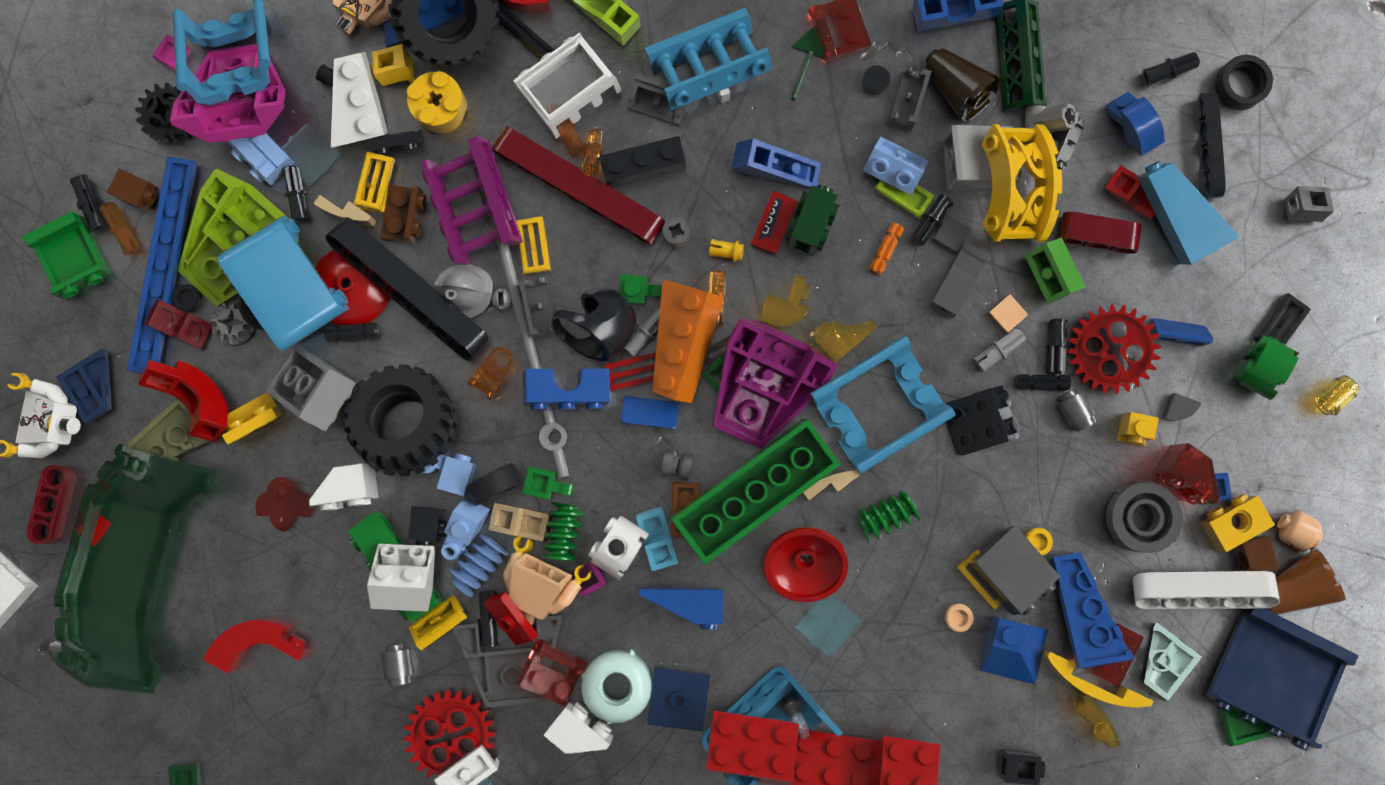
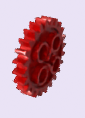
(1136, 334)
(442, 711)

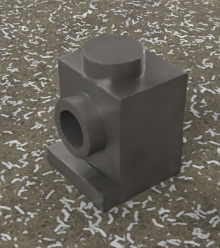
(1309, 204)

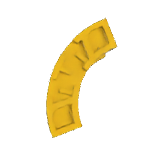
(1006, 203)

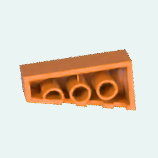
(683, 339)

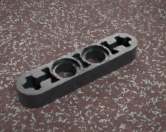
(1211, 145)

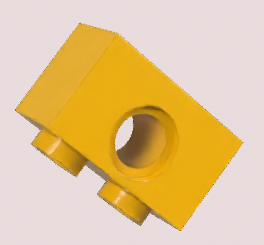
(1253, 521)

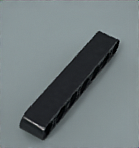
(407, 288)

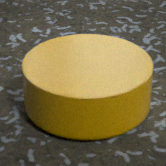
(1040, 539)

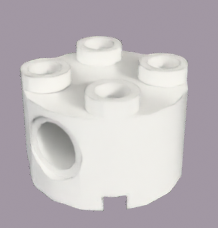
(630, 535)

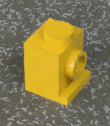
(392, 65)
(1137, 428)

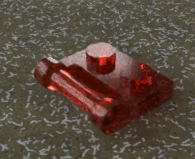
(848, 26)
(549, 682)

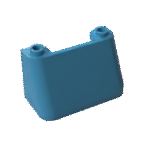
(281, 284)

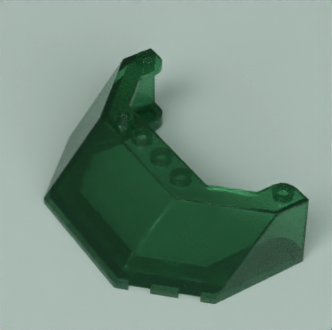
(112, 587)

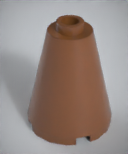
(1307, 585)

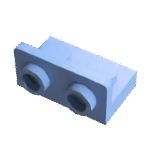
(895, 165)

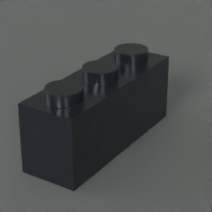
(643, 162)

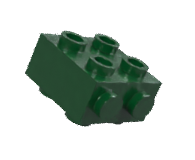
(815, 211)

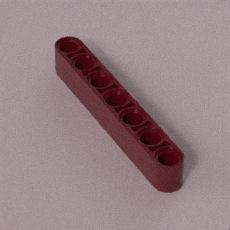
(577, 186)

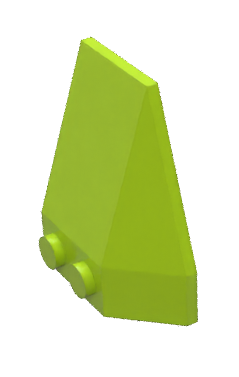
(223, 217)

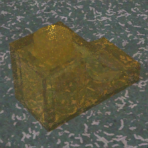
(838, 339)

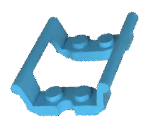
(215, 34)
(919, 396)

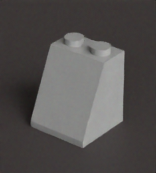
(966, 160)

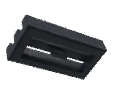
(1276, 313)

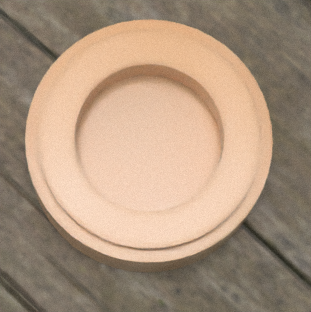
(958, 617)

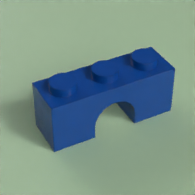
(943, 13)
(542, 391)

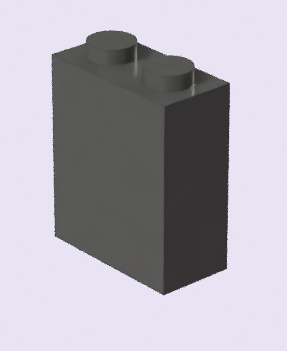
(1014, 571)

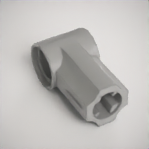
(1055, 117)

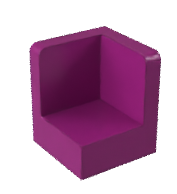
(596, 582)

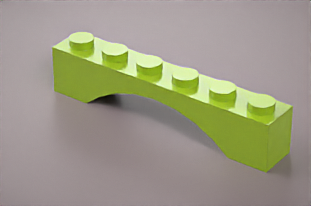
(612, 17)

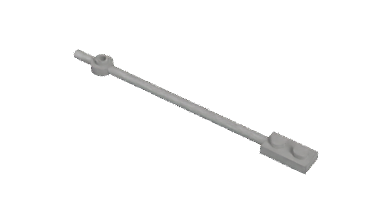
(528, 342)

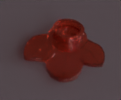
(282, 507)

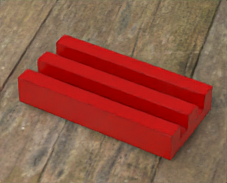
(615, 387)

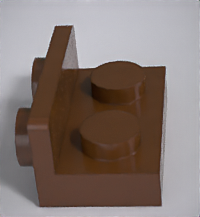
(402, 214)

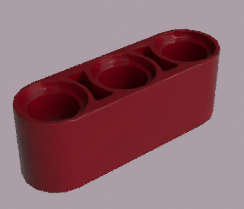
(1100, 232)
(41, 514)

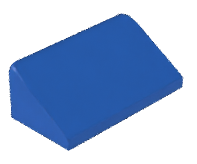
(1181, 332)
(650, 412)

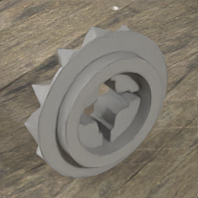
(222, 331)

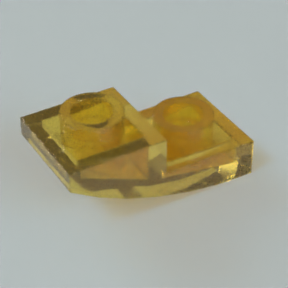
(1093, 713)

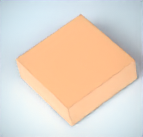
(1008, 313)

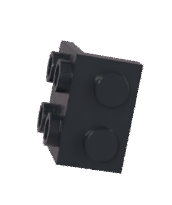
(982, 420)

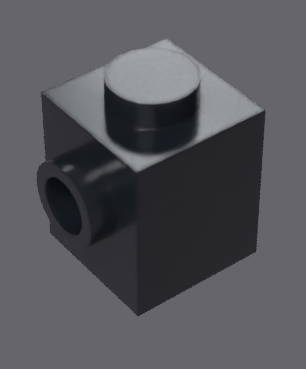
(426, 525)

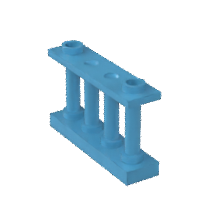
(699, 41)

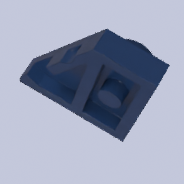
(89, 386)

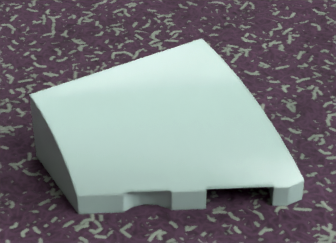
(1168, 662)

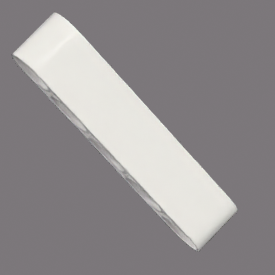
(1206, 590)

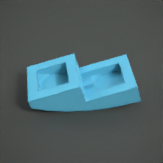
(659, 542)

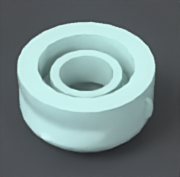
(612, 709)

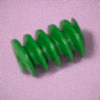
(887, 515)
(563, 532)

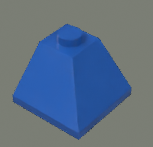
(1014, 650)

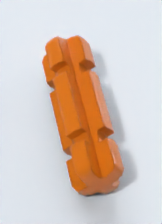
(886, 248)

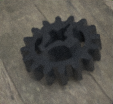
(154, 109)

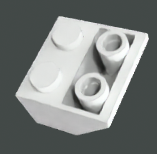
(346, 484)
(401, 577)
(577, 732)

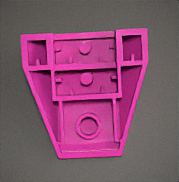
(240, 114)

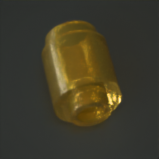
(1337, 395)

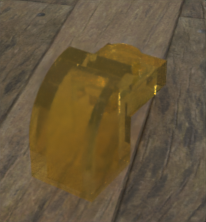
(786, 313)

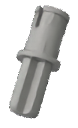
(644, 333)
(999, 350)

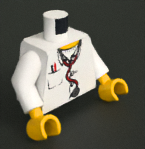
(44, 422)

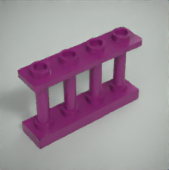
(496, 204)

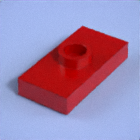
(510, 619)

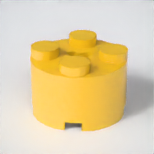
(434, 87)

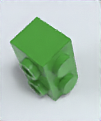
(1054, 270)

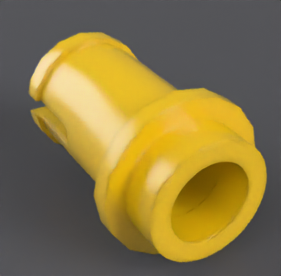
(727, 250)

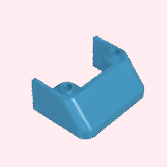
(766, 701)

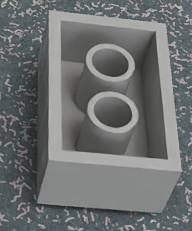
(310, 387)

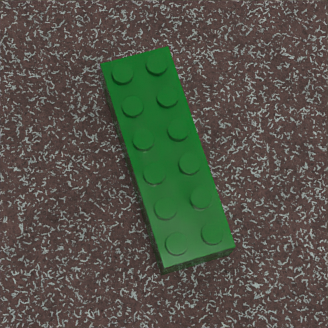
(754, 490)

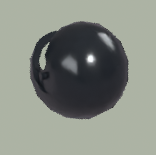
(607, 319)

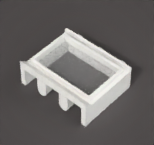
(565, 83)

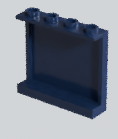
(1279, 676)

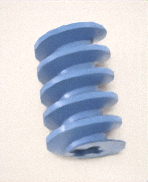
(477, 564)

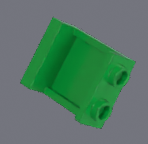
(68, 254)

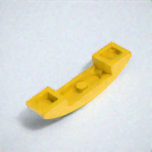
(1123, 697)

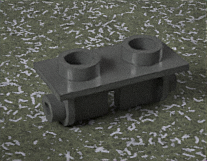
(1061, 139)

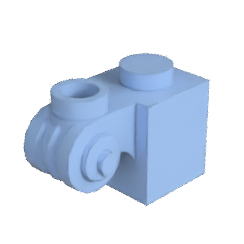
(455, 473)
(462, 528)

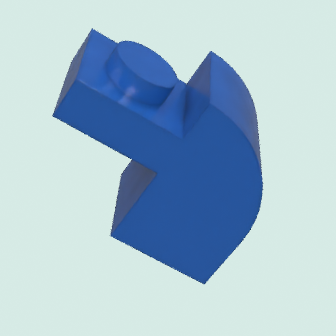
(1139, 120)

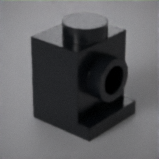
(1029, 776)

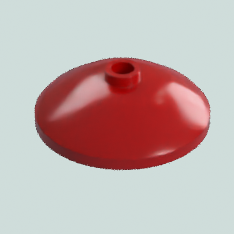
(364, 298)
(810, 576)

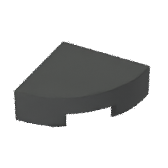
(1180, 407)

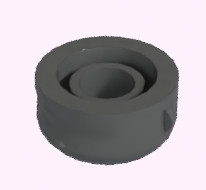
(1165, 511)

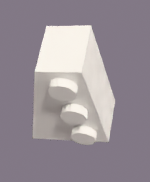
(355, 102)

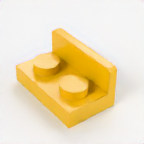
(251, 417)

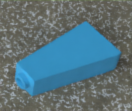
(1184, 214)

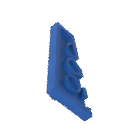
(1087, 616)

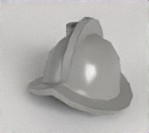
(466, 288)

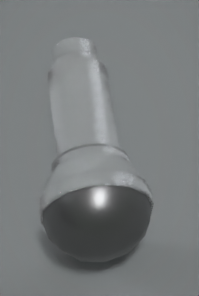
(792, 708)

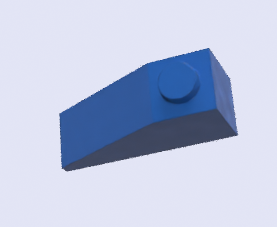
(775, 164)
(693, 604)

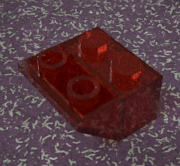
(1189, 473)

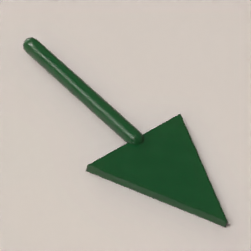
(813, 45)

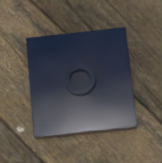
(678, 699)

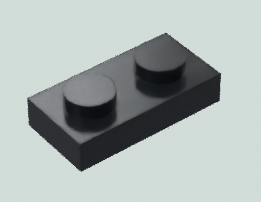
(405, 140)

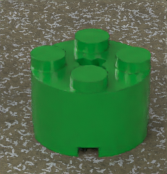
(1268, 367)

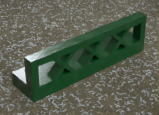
(1030, 55)

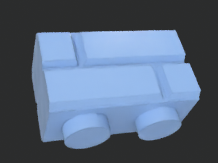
(263, 156)

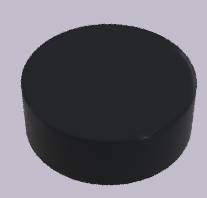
(876, 79)
(187, 298)

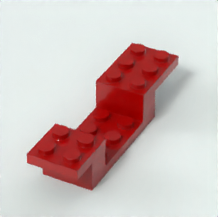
(781, 757)

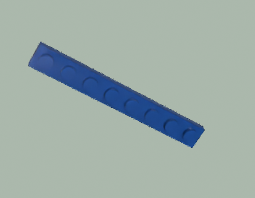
(163, 258)

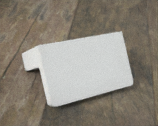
(470, 769)

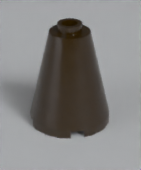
(962, 82)

